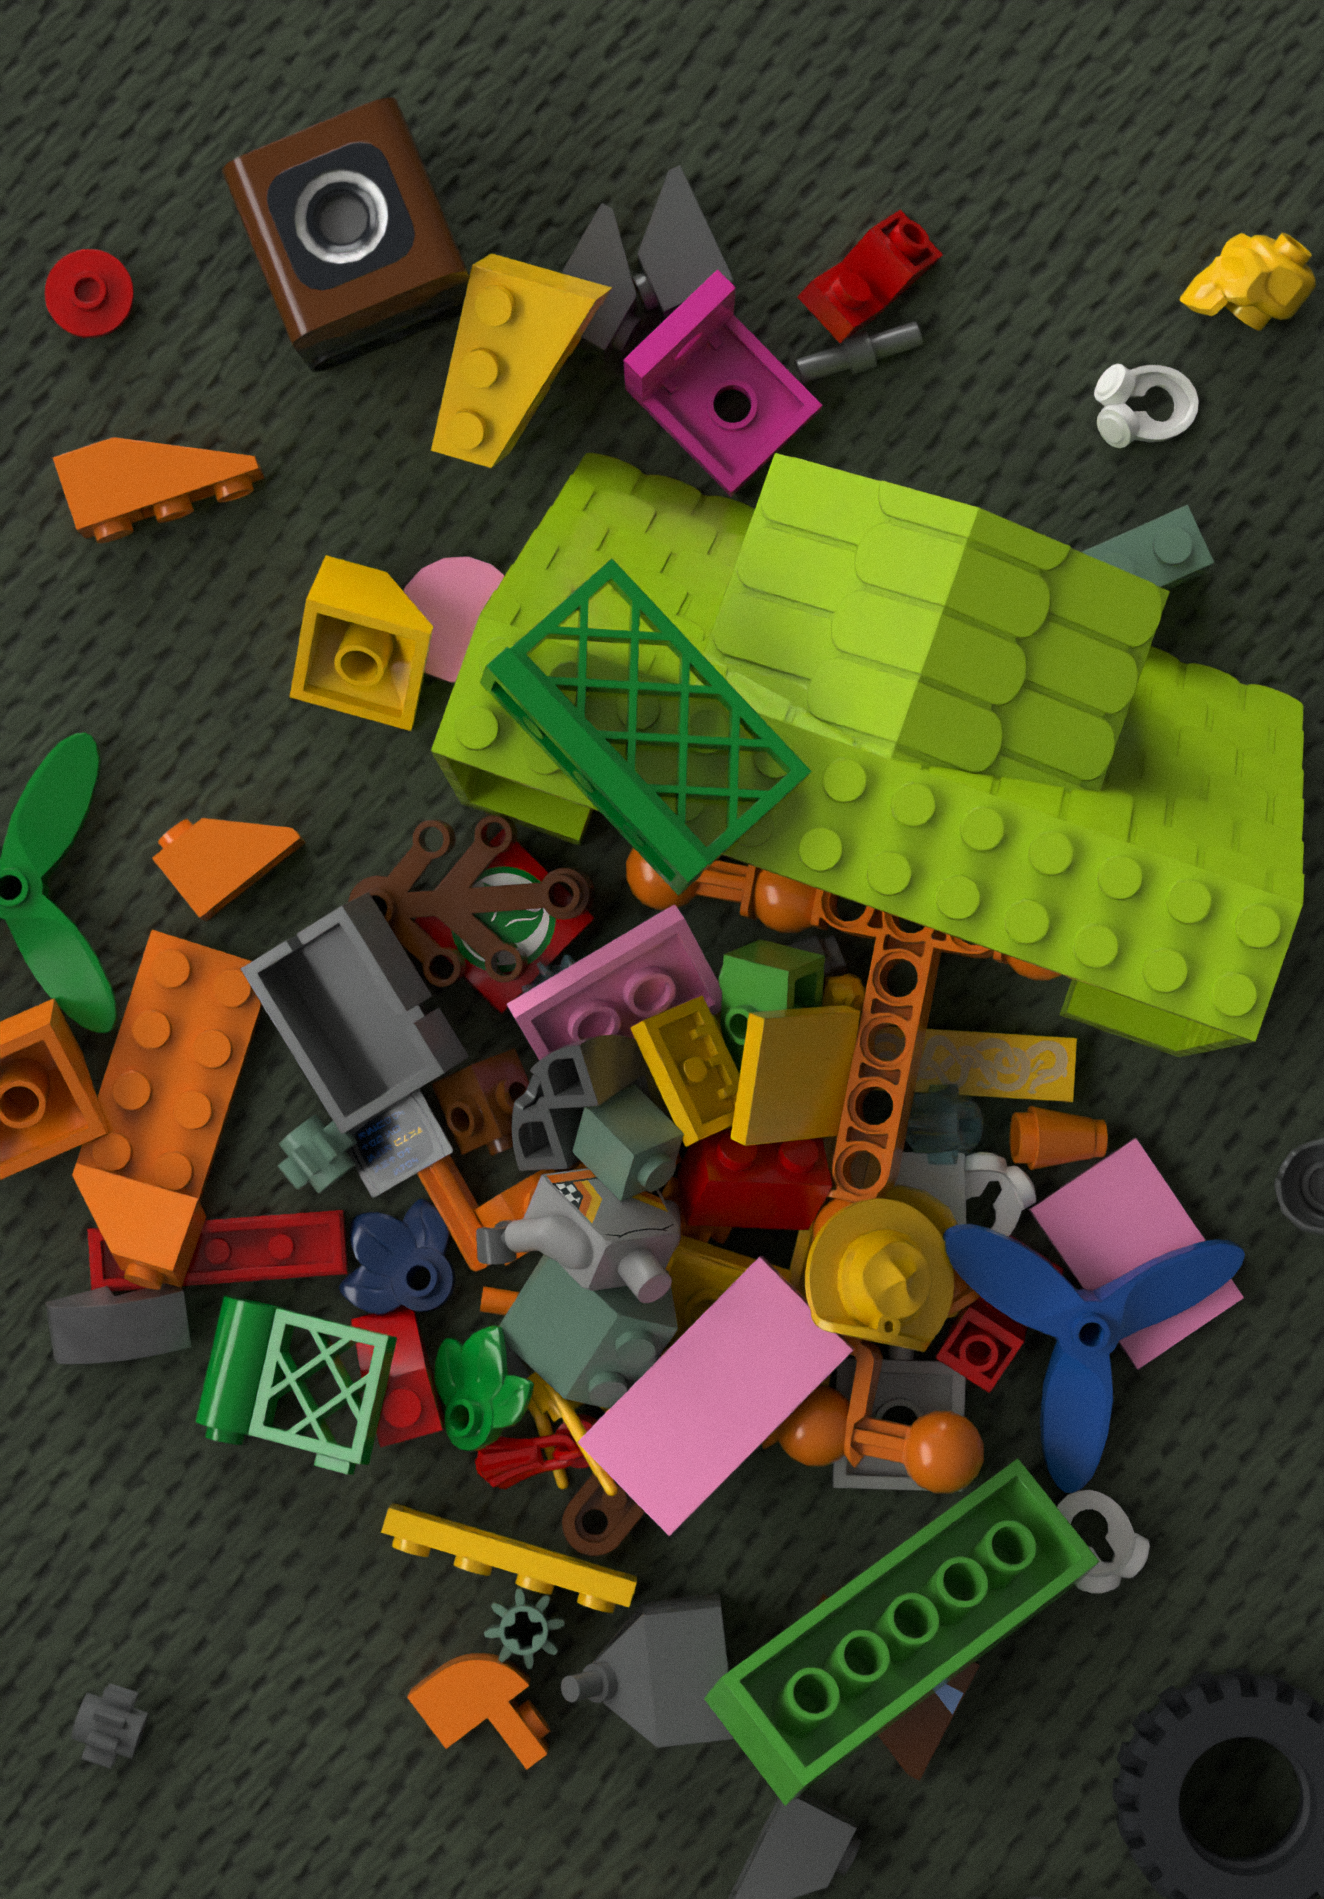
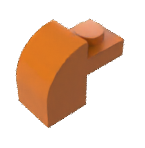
(480, 1688)

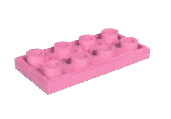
(714, 1396)

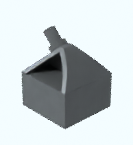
(661, 1671)

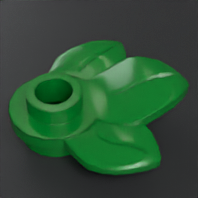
(478, 1389)

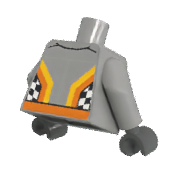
(592, 1234)

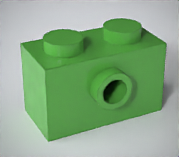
(765, 979)

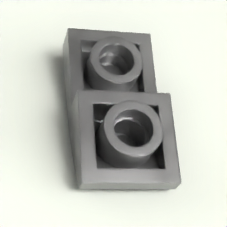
(117, 1328)

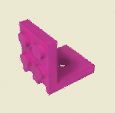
(697, 358)

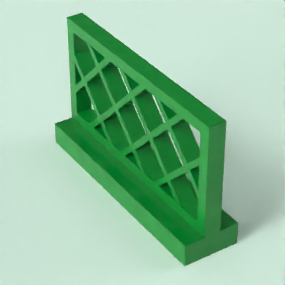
(599, 769)

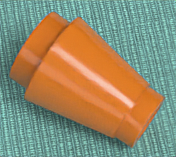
(1055, 1138)

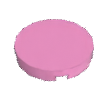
(451, 599)

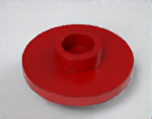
(89, 293)

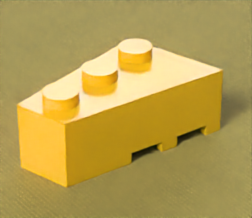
(506, 353)

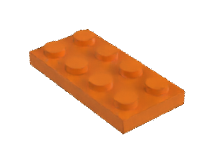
(175, 1066)

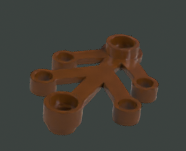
(456, 901)

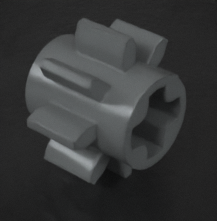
(109, 1725)

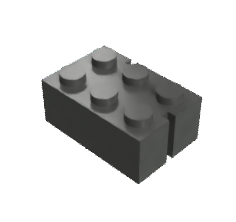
(354, 1012)

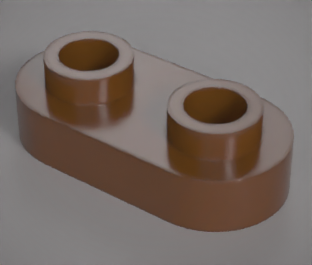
(619, 1509)

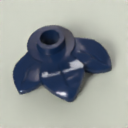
(393, 1254)

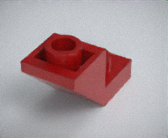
(870, 276)
(983, 1341)

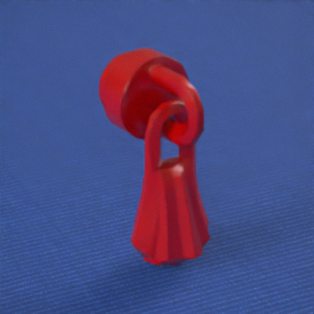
(515, 1460)

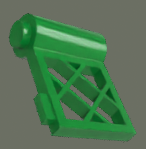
(248, 1373)

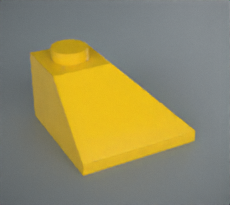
(361, 645)

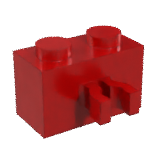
(753, 1184)

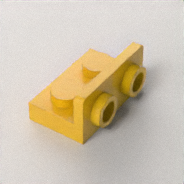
(691, 1068)

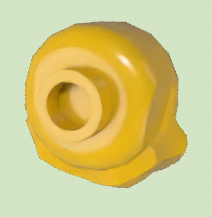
(1254, 280)

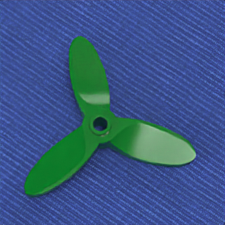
(34, 846)

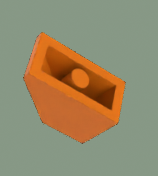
(221, 859)
(143, 1225)

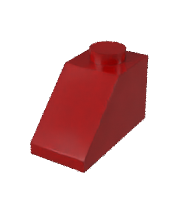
(410, 1399)

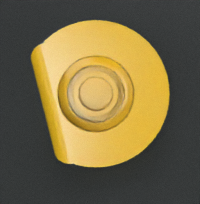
(880, 1275)

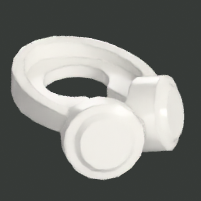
(1117, 420)
(1016, 1188)
(1129, 1548)

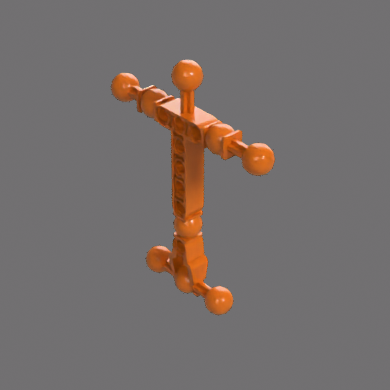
(941, 1447)

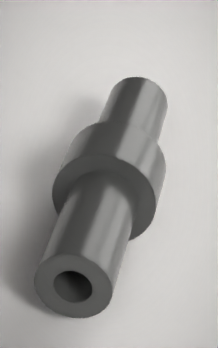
(859, 352)

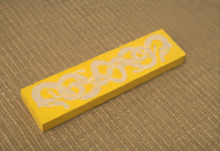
(990, 1063)

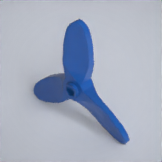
(1079, 1375)

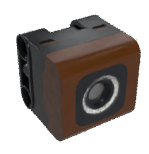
(349, 234)

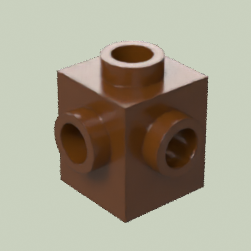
(482, 1100)

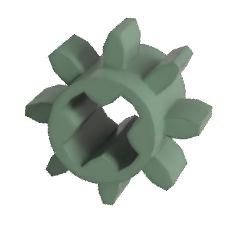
(316, 1154)
(536, 1613)

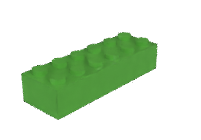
(900, 1631)

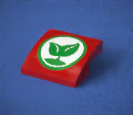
(532, 929)

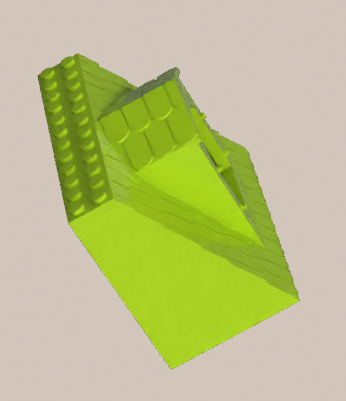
(971, 725)

